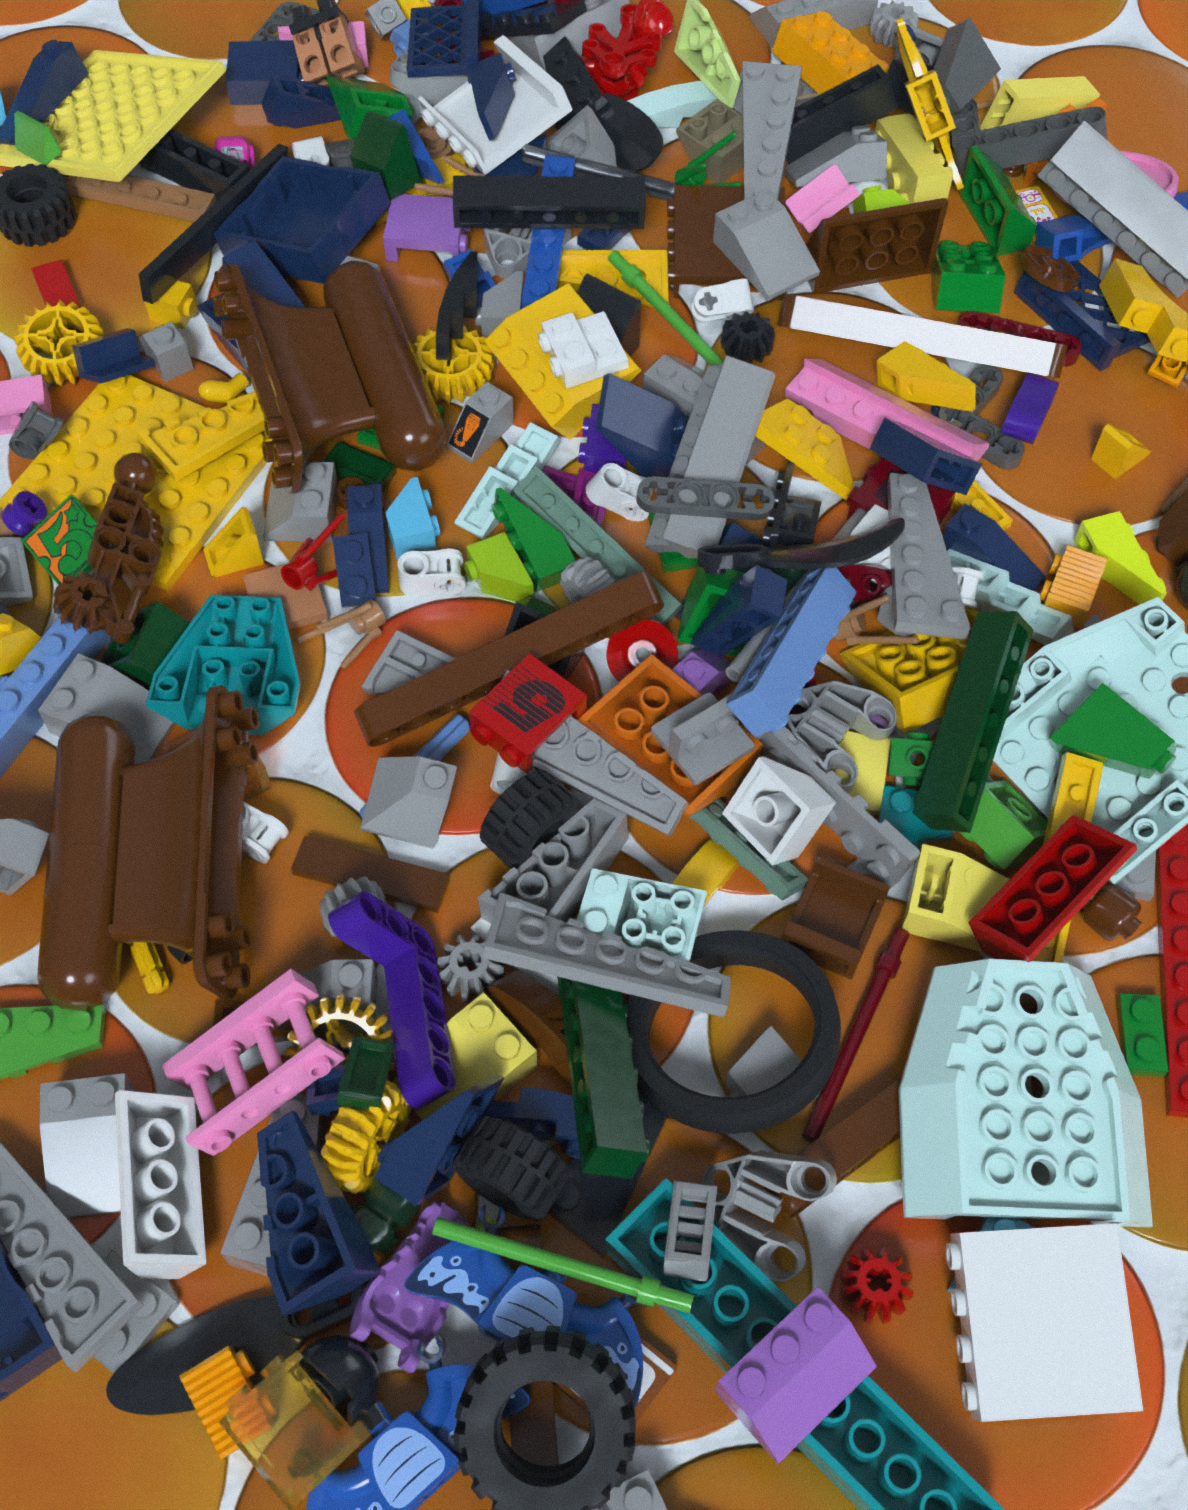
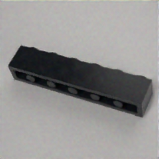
(549, 202)

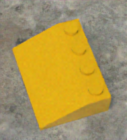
(519, 351)
(910, 675)

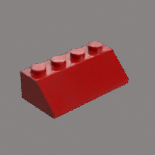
(1049, 890)

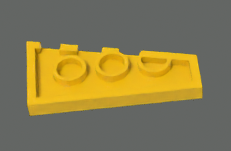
(651, 263)
(199, 440)

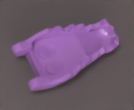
(386, 1304)

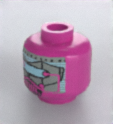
(236, 148)

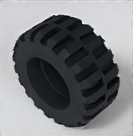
(560, 1359)

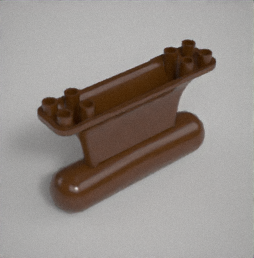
(332, 371)
(146, 853)

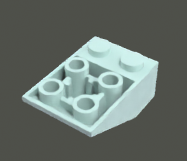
(643, 912)

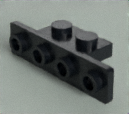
(791, 518)

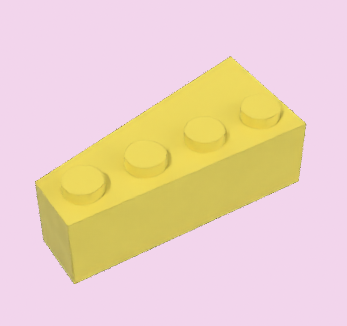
(911, 162)

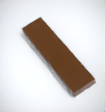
(398, 880)

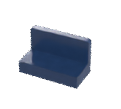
(110, 357)

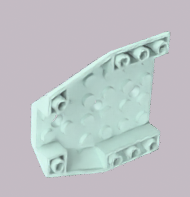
(1137, 659)
(978, 1131)

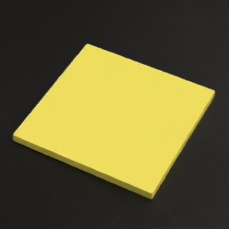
(120, 112)

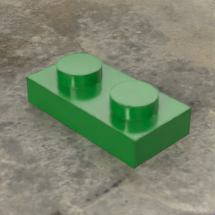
(1142, 1034)

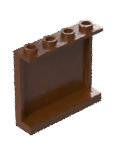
(692, 230)

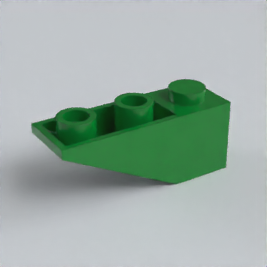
(536, 541)

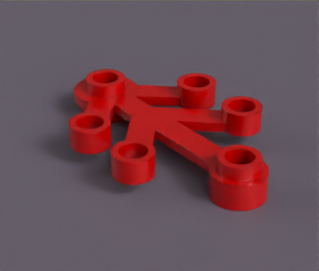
(614, 63)

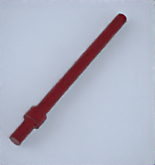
(886, 968)

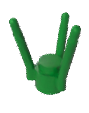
(695, 172)

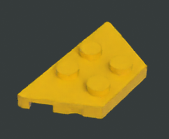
(807, 444)

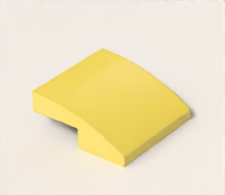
(872, 761)

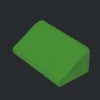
(35, 139)

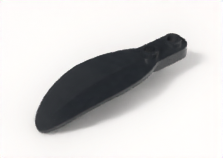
(632, 133)
(829, 554)
(151, 1378)

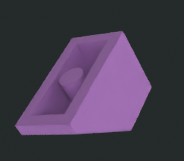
(704, 671)

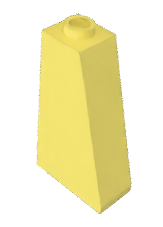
(1037, 98)

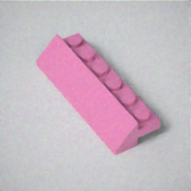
(859, 408)

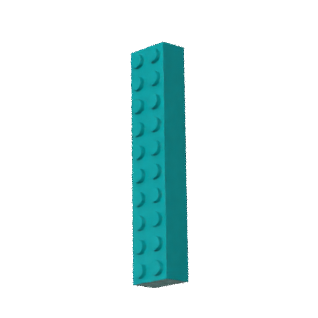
(866, 1441)

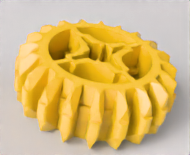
(49, 334)
(465, 371)
(336, 1030)
(359, 1137)

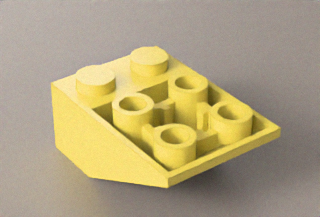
(947, 894)

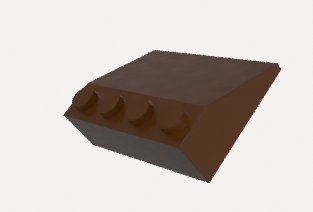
(876, 245)

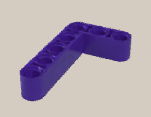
(412, 991)

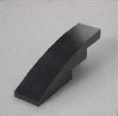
(457, 304)

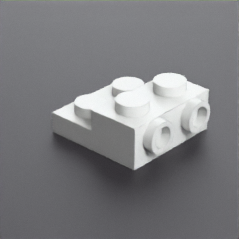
(582, 348)

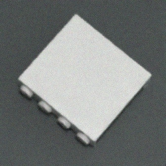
(535, 108)
(1043, 1323)

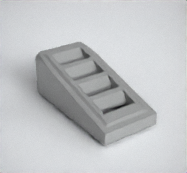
(686, 1258)

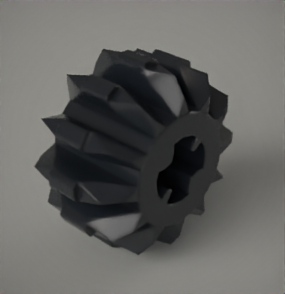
(747, 337)

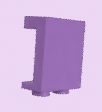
(422, 224)

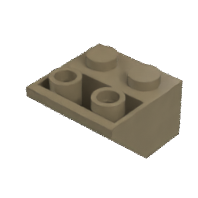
(706, 130)

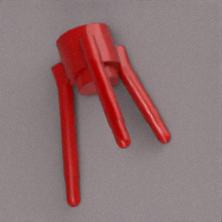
(302, 566)

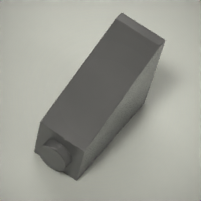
(964, 64)

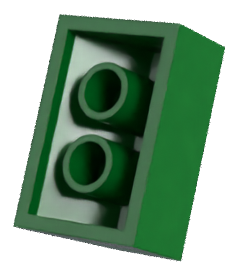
(996, 205)

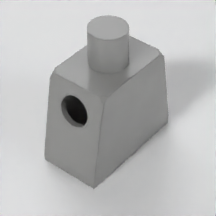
(762, 1065)

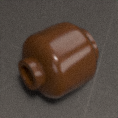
(1112, 913)

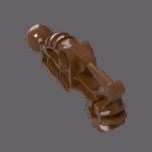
(122, 547)

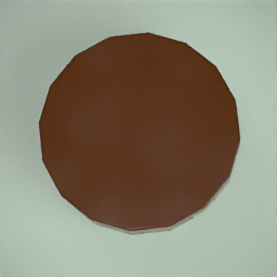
(1048, 271)

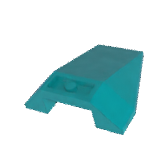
(233, 645)

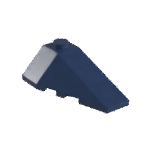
(47, 83)
(313, 1232)

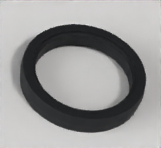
(765, 1107)

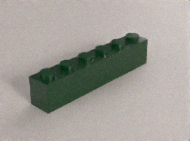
(973, 721)
(603, 1080)

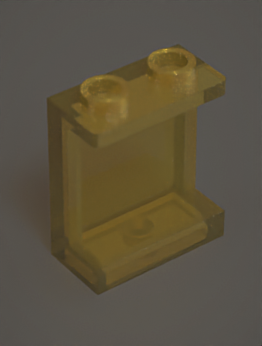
(290, 1430)

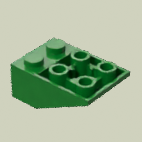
(358, 97)
(967, 277)

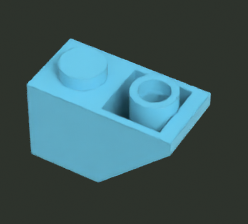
(410, 522)

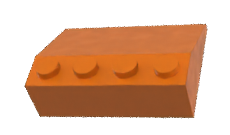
(626, 720)

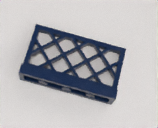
(467, 39)
(1064, 315)

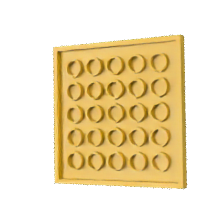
(104, 430)

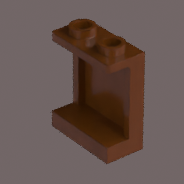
(836, 916)

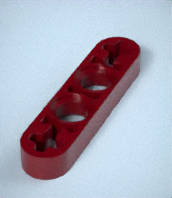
(994, 323)

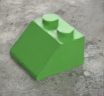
(1007, 826)

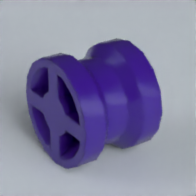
(24, 513)

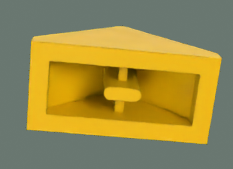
(1118, 451)
(234, 546)

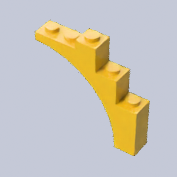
(1145, 308)

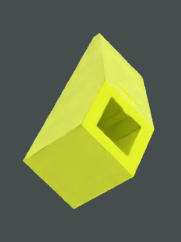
(1127, 563)

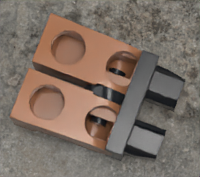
(324, 43)

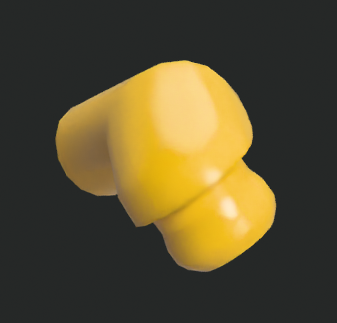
(223, 391)

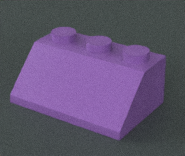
(796, 1375)

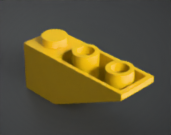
(922, 379)

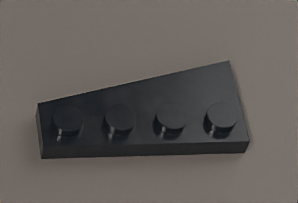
(531, 21)
(596, 1203)

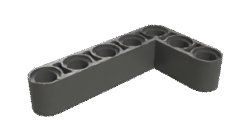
(1019, 141)

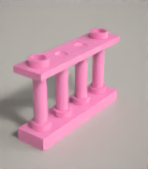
(234, 1035)

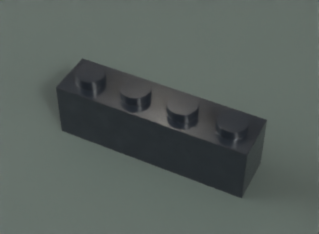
(839, 109)
(193, 164)

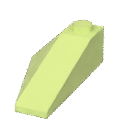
(706, 52)

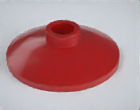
(648, 634)

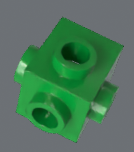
(899, 757)

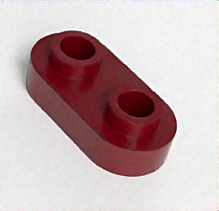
(860, 576)

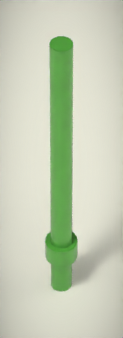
(634, 278)
(646, 1289)

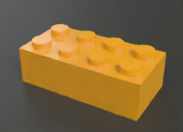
(823, 50)

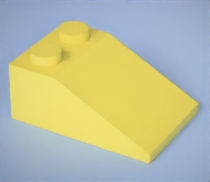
(481, 1047)

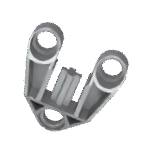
(431, 88)
(510, 245)
(829, 715)
(779, 1173)

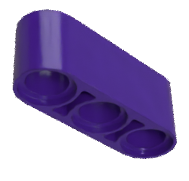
(1029, 408)

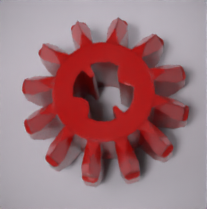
(883, 1300)

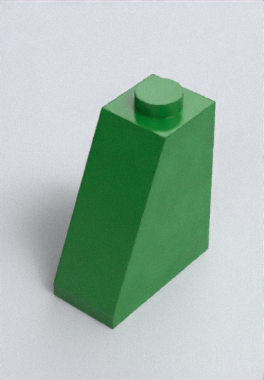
(1115, 734)

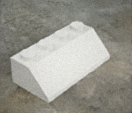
(159, 1185)

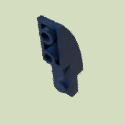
(543, 1115)

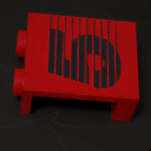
(525, 711)

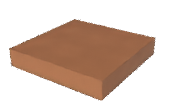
(300, 606)

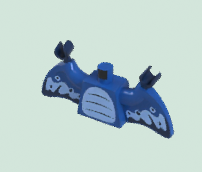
(513, 1300)
(407, 1454)

